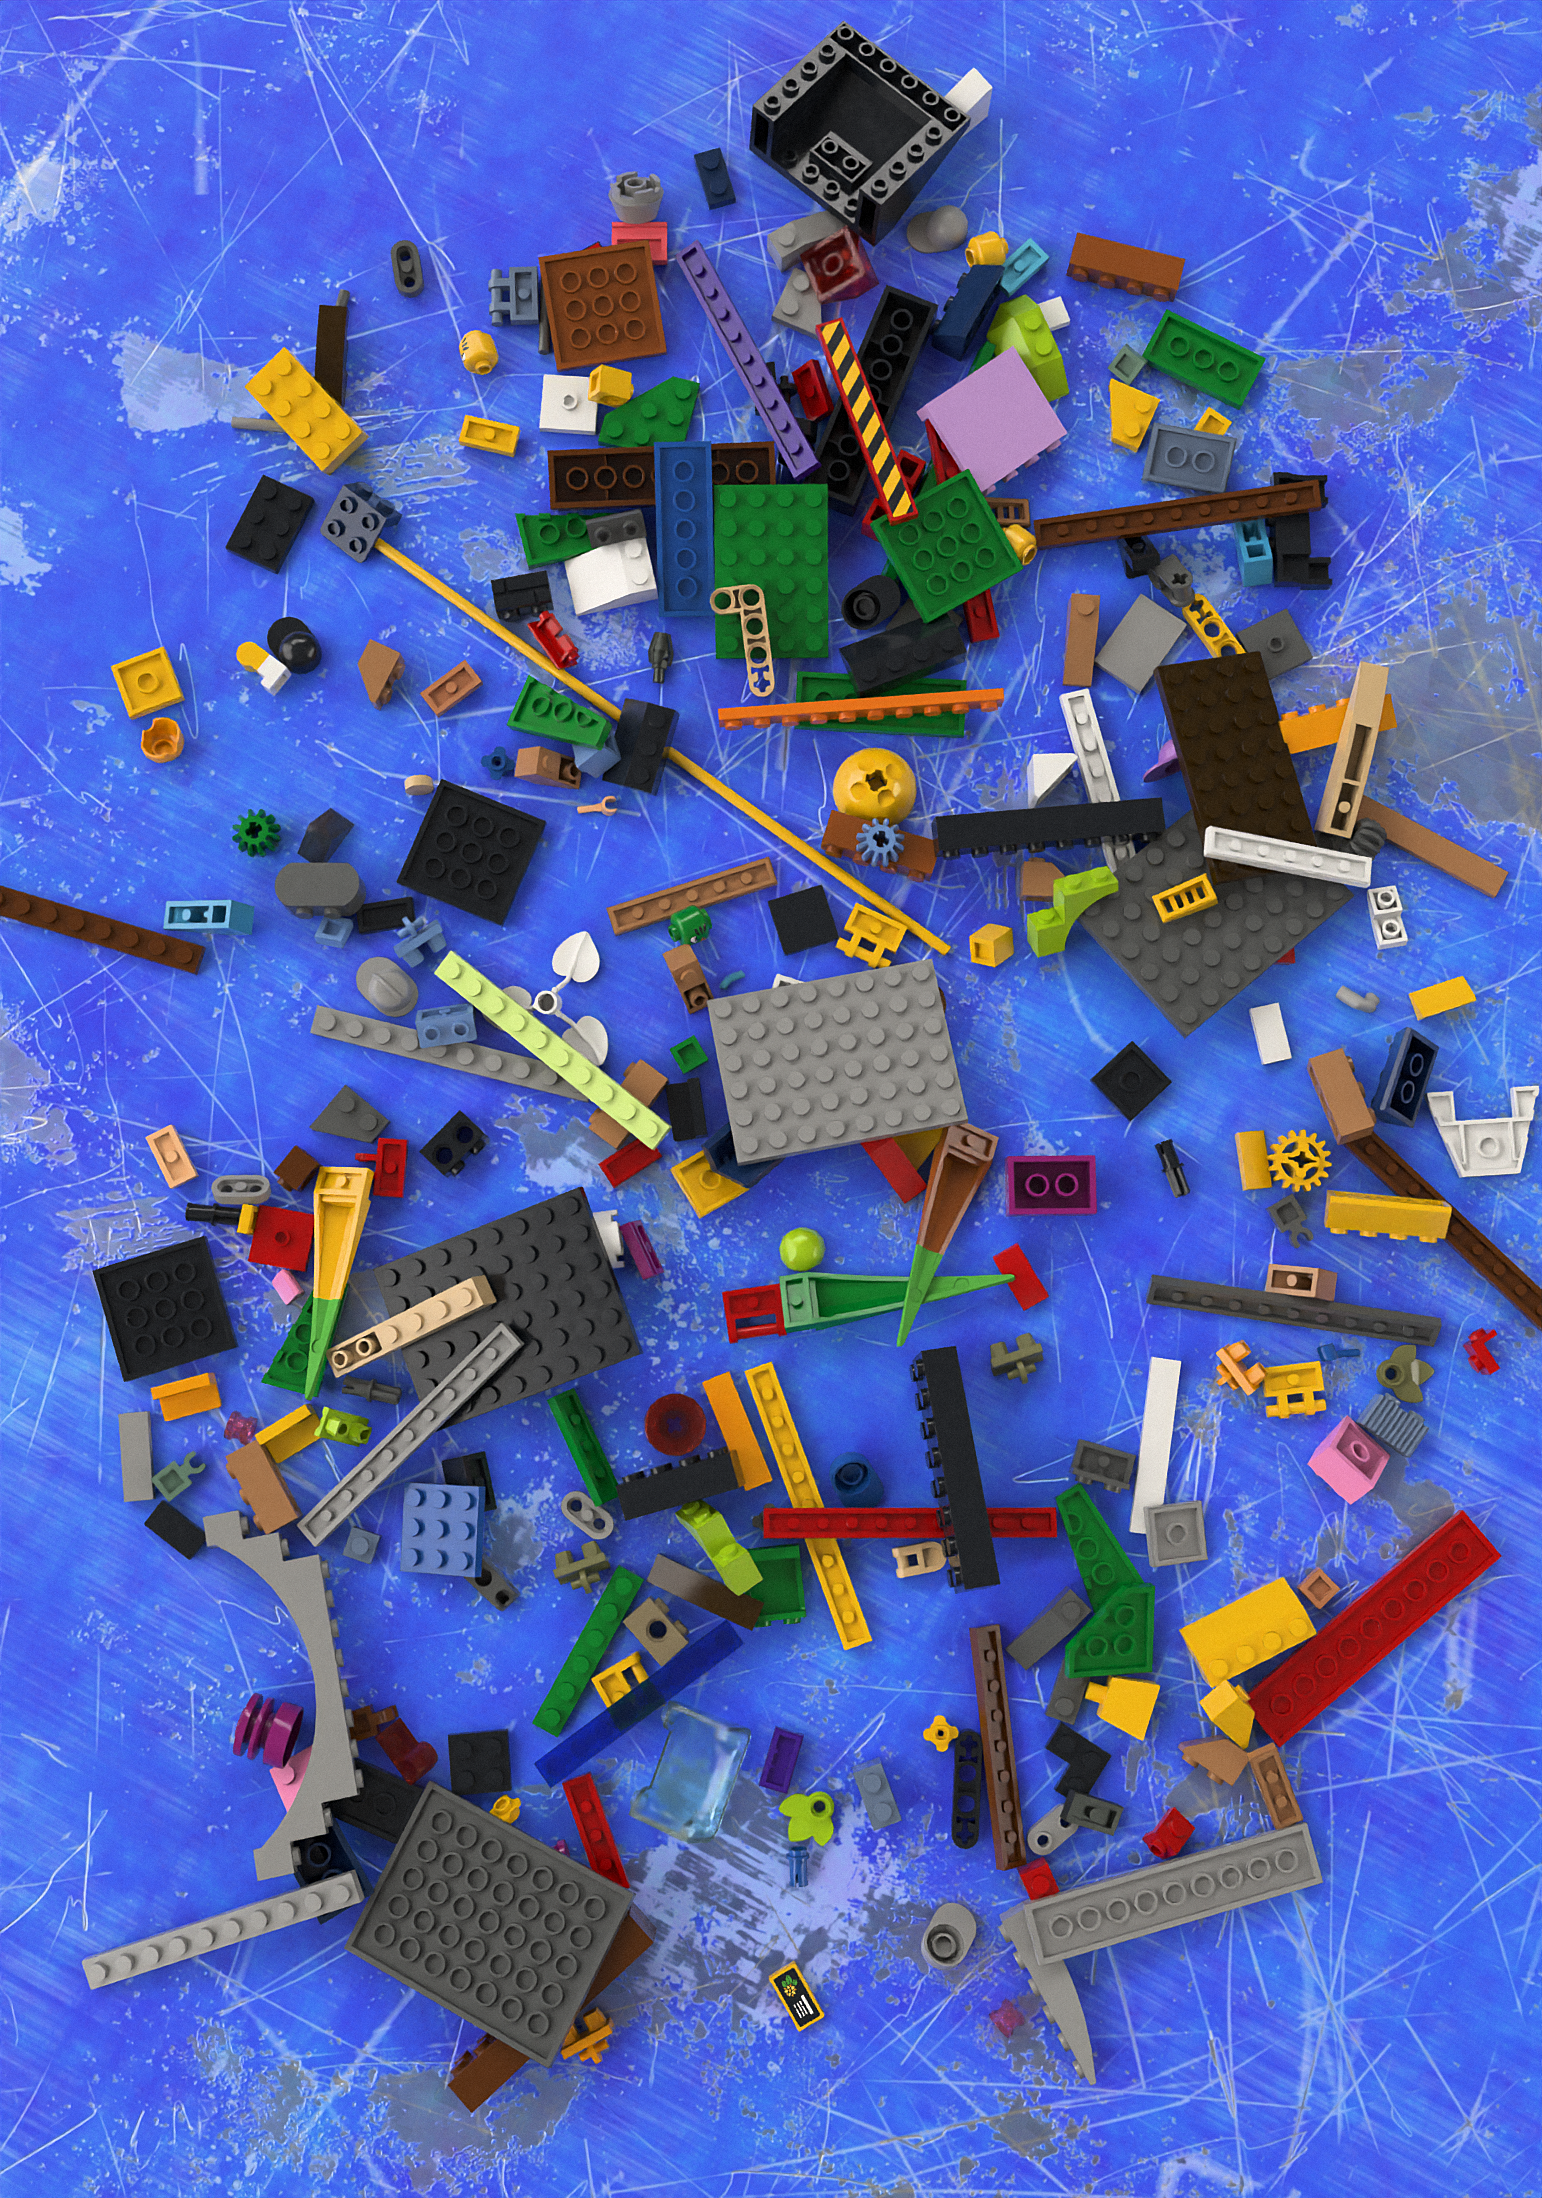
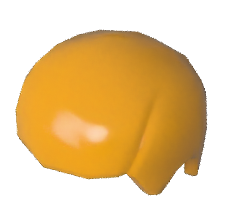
(162, 741)

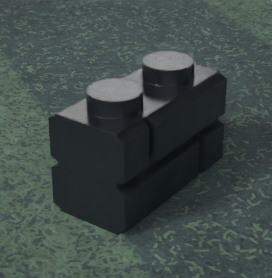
(522, 595)

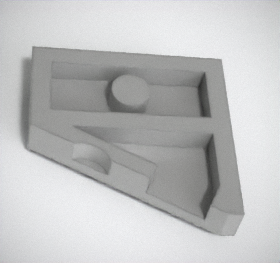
(798, 305)

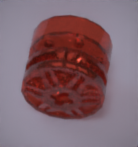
(691, 1420)

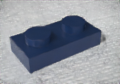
(714, 178)

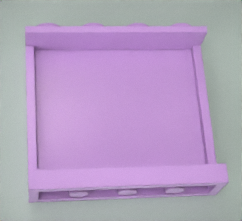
(995, 421)

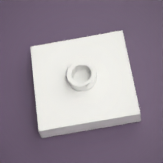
(567, 406)

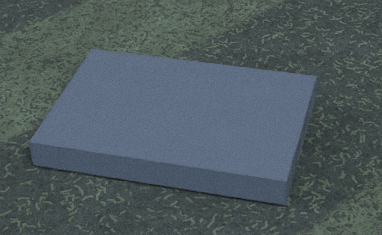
(1189, 458)

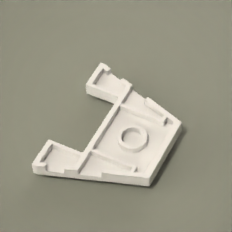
(1485, 1145)

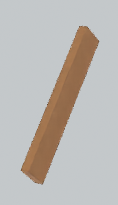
(1434, 848)
(699, 892)

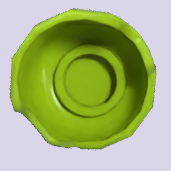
(802, 1249)

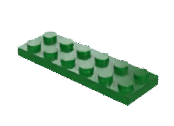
(838, 686)

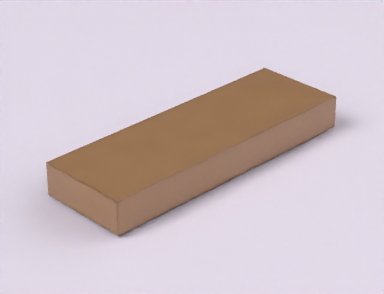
(1274, 1786)

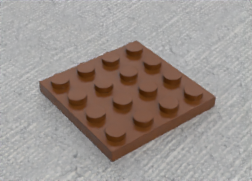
(602, 305)

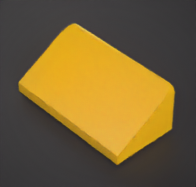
(1441, 997)
(1252, 1160)

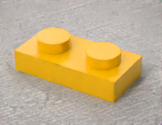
(489, 435)

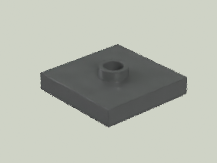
(1278, 643)

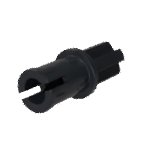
(1172, 1168)
(212, 1214)

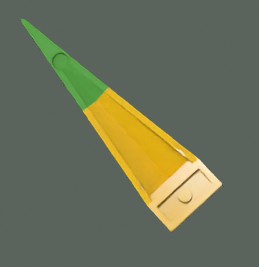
(339, 1219)

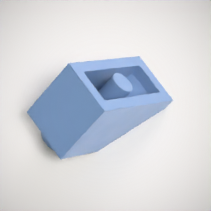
(596, 761)

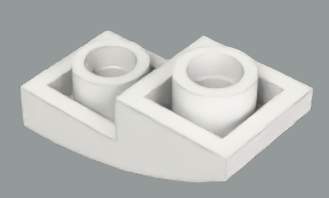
(1386, 918)

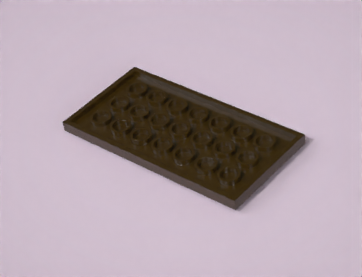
(1233, 754)

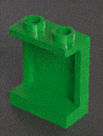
(780, 1585)

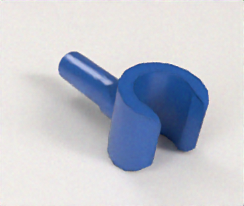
(1328, 1353)

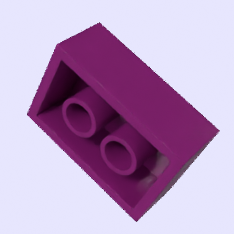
(1050, 1185)

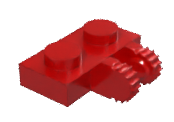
(390, 1167)

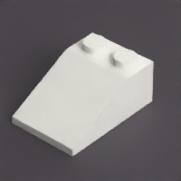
(611, 577)

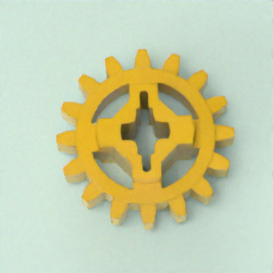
(1297, 1172)

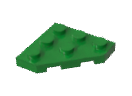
(652, 417)
(1116, 1637)

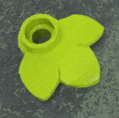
(806, 1820)

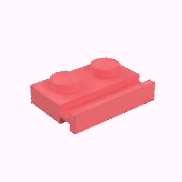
(653, 231)

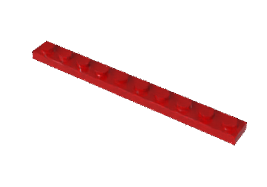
(897, 1523)

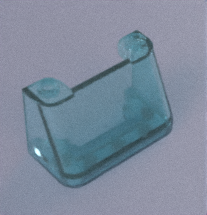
(692, 1774)

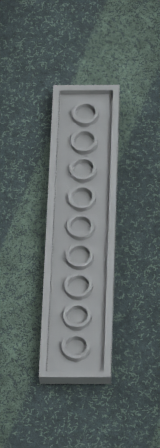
(1172, 1893)

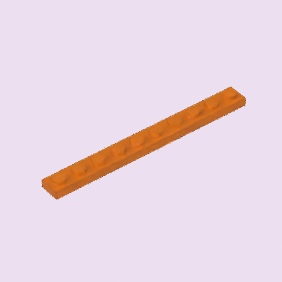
(850, 709)

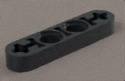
(970, 1788)

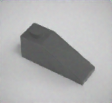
(1048, 1628)

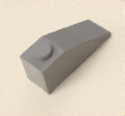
(798, 236)

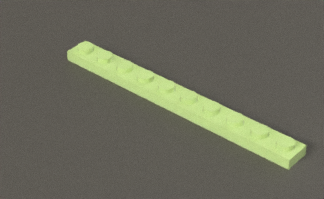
(553, 1050)

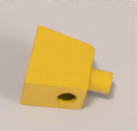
(1125, 1702)

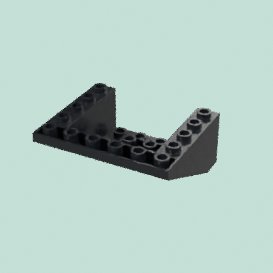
(855, 131)

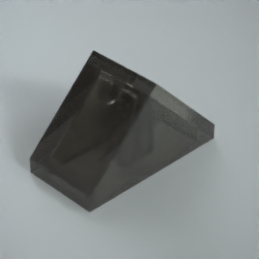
(324, 836)

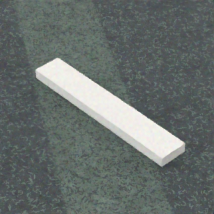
(1287, 857)
(1155, 1439)

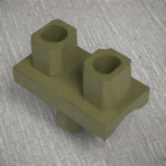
(1018, 1362)
(582, 1572)

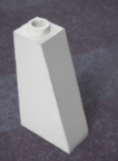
(972, 97)

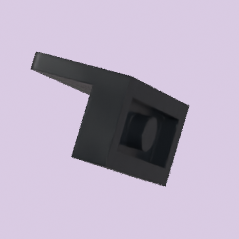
(686, 1110)
(471, 1471)

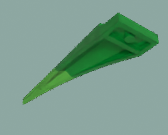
(831, 1300)

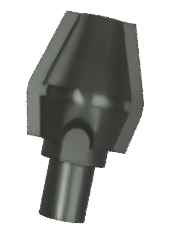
(660, 655)

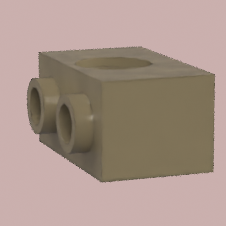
(660, 1647)

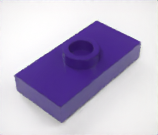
(781, 1760)

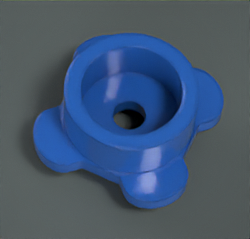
(506, 765)

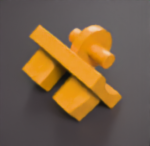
(1234, 1368)
(597, 2029)

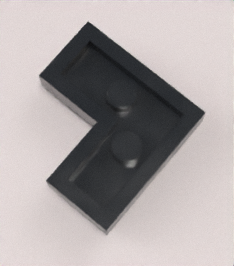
(1084, 1759)

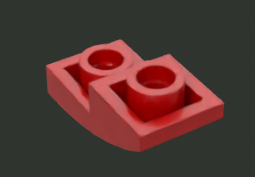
(1027, 1285)

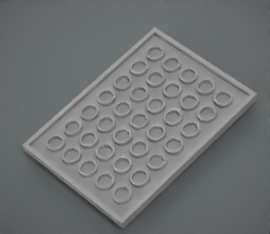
(836, 1062)

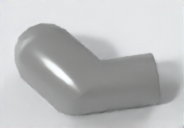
(1357, 1002)

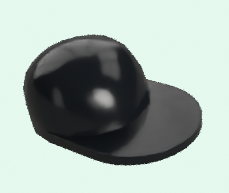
(871, 602)
(294, 645)

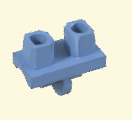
(429, 933)

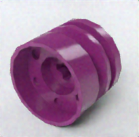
(268, 1730)

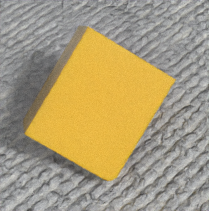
(991, 945)

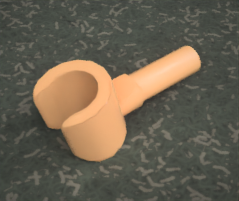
(599, 807)

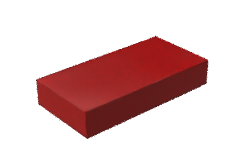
(628, 1162)

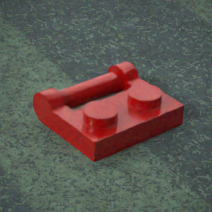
(753, 1303)

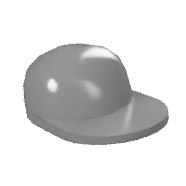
(938, 230)
(948, 1936)

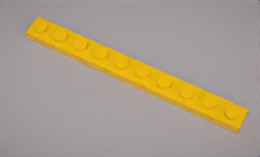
(804, 1494)

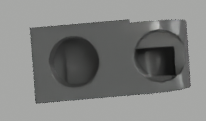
(494, 1585)

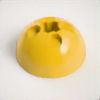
(871, 799)

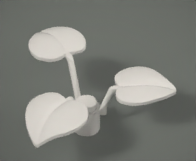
(577, 960)

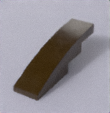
(332, 350)
(704, 1592)

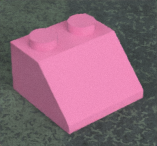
(1349, 1460)

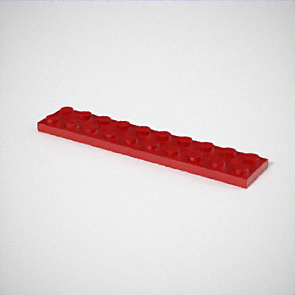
(1370, 1627)

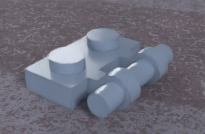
(523, 296)

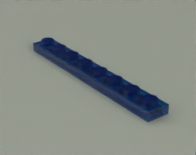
(639, 1703)

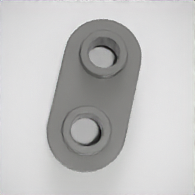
(241, 1189)
(587, 1515)
(1050, 1826)

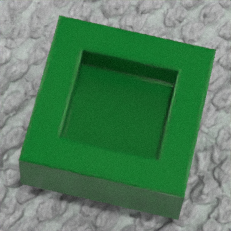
(689, 1055)

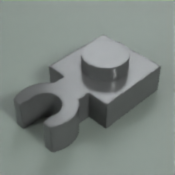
(1288, 1216)

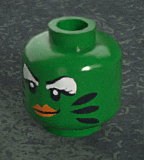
(689, 925)

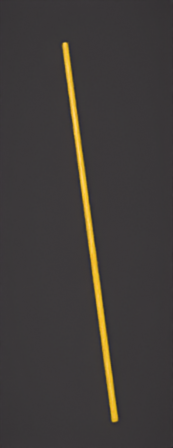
(673, 755)

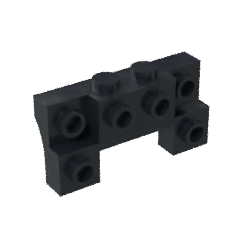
(1291, 543)

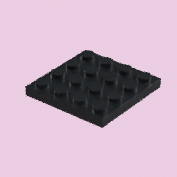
(471, 852)
(165, 1308)

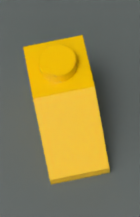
(1230, 1711)

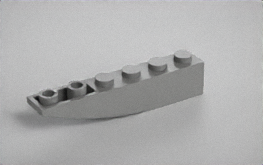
(1056, 1988)

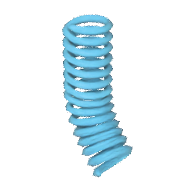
(732, 978)

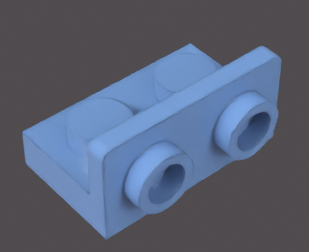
(446, 1025)

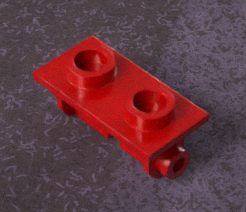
(559, 649)

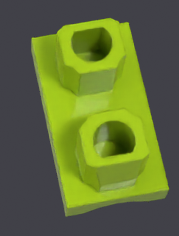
(343, 1427)

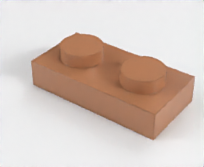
(451, 688)

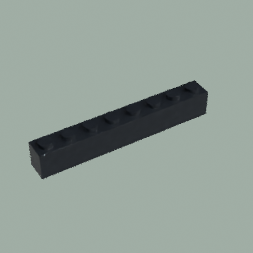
(1048, 827)

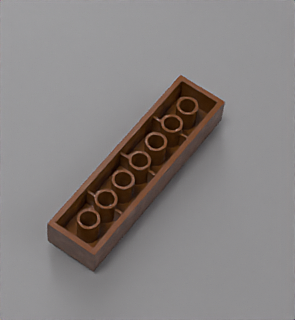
(627, 474)
(494, 2062)

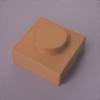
(1318, 1588)

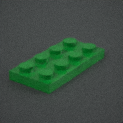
(1203, 359)

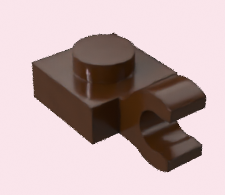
(367, 1721)

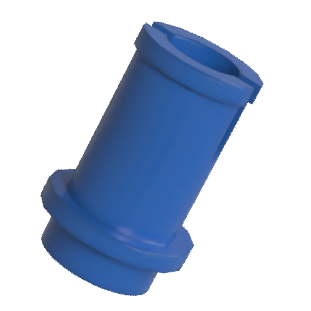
(798, 1865)

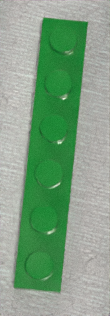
(588, 1651)

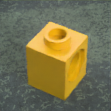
(610, 386)

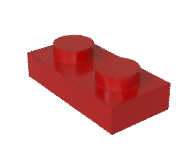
(813, 391)

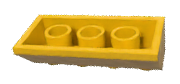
(1386, 1214)
(1247, 1632)

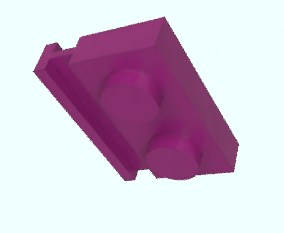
(641, 1249)

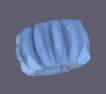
(869, 841)

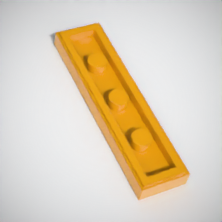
(737, 1429)

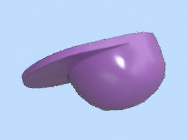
(1166, 765)

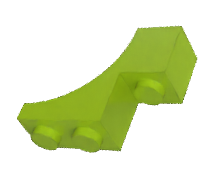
(1071, 896)
(717, 1541)

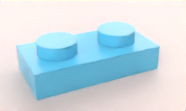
(1022, 266)

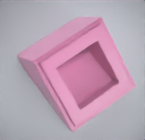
(287, 1286)

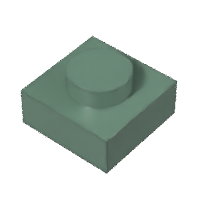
(1127, 364)

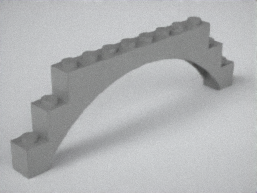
(331, 1766)

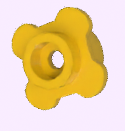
(940, 1724)
(506, 1808)

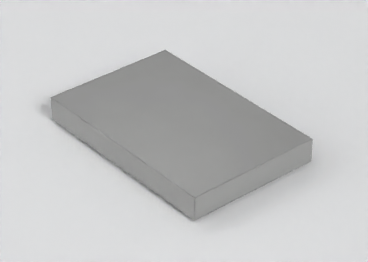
(1139, 643)

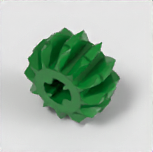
(265, 836)

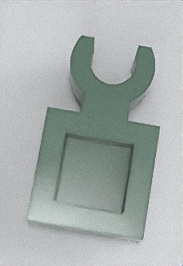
(175, 1478)

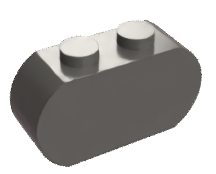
(320, 889)

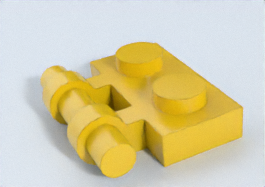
(875, 929)
(1294, 1379)

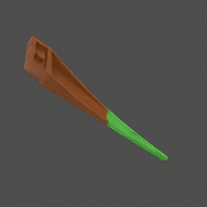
(954, 1177)

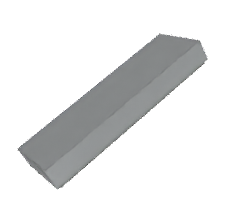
(136, 1456)

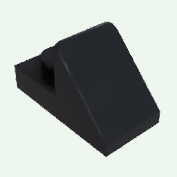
(1137, 555)

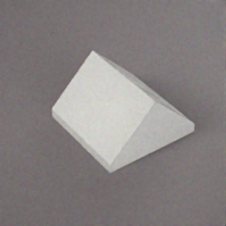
(1045, 773)

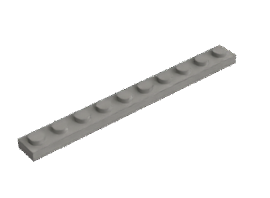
(456, 1056)
(410, 1434)
(223, 1929)

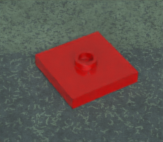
(282, 1238)

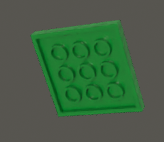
(949, 549)

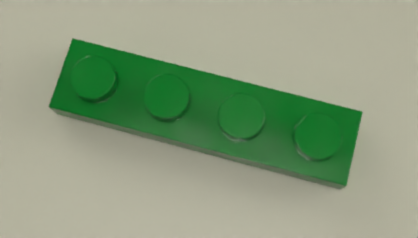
(584, 1446)

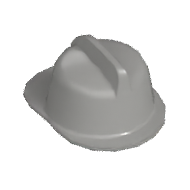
(387, 986)

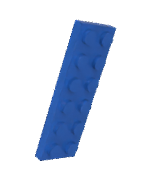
(684, 528)

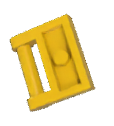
(612, 1682)

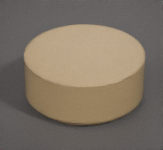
(418, 785)

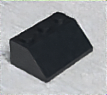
(644, 744)

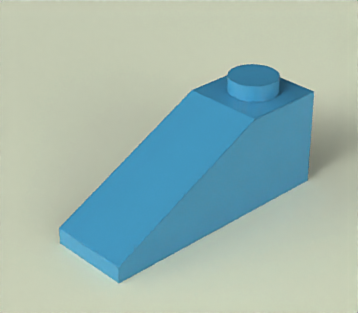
(1253, 552)
(209, 917)

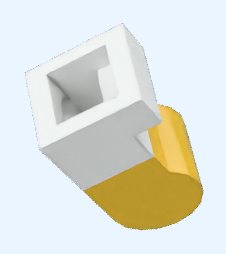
(258, 660)

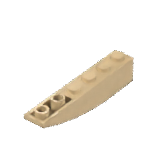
(1353, 752)
(411, 1325)

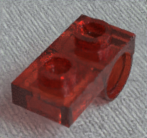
(406, 1753)

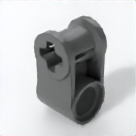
(1173, 581)

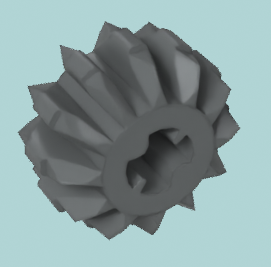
(1365, 839)

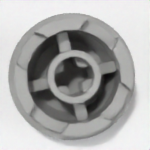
(635, 197)

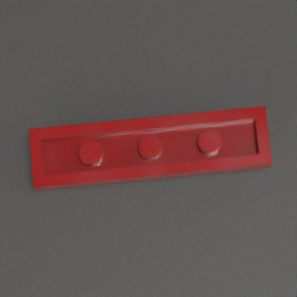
(595, 1828)

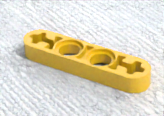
(1213, 644)

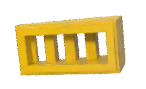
(1200, 904)

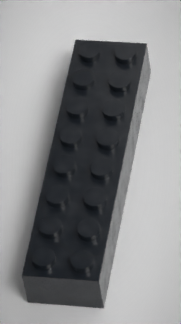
(888, 362)
(954, 1470)

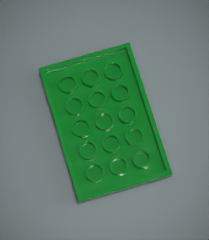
(780, 544)

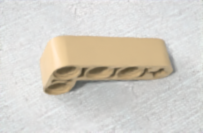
(750, 641)

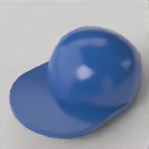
(855, 1481)

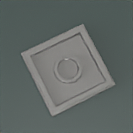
(1175, 1533)

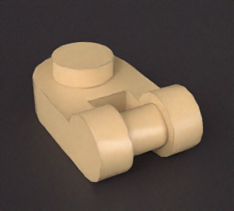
(928, 1554)

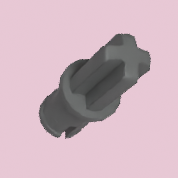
(371, 1390)

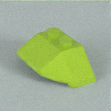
(1024, 327)

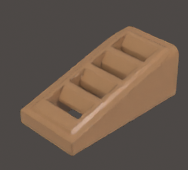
(1010, 503)

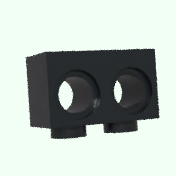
(449, 1139)

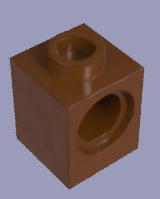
(297, 1169)

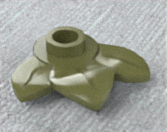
(1408, 1373)

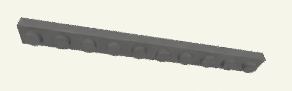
(1293, 1310)

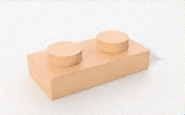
(172, 1156)

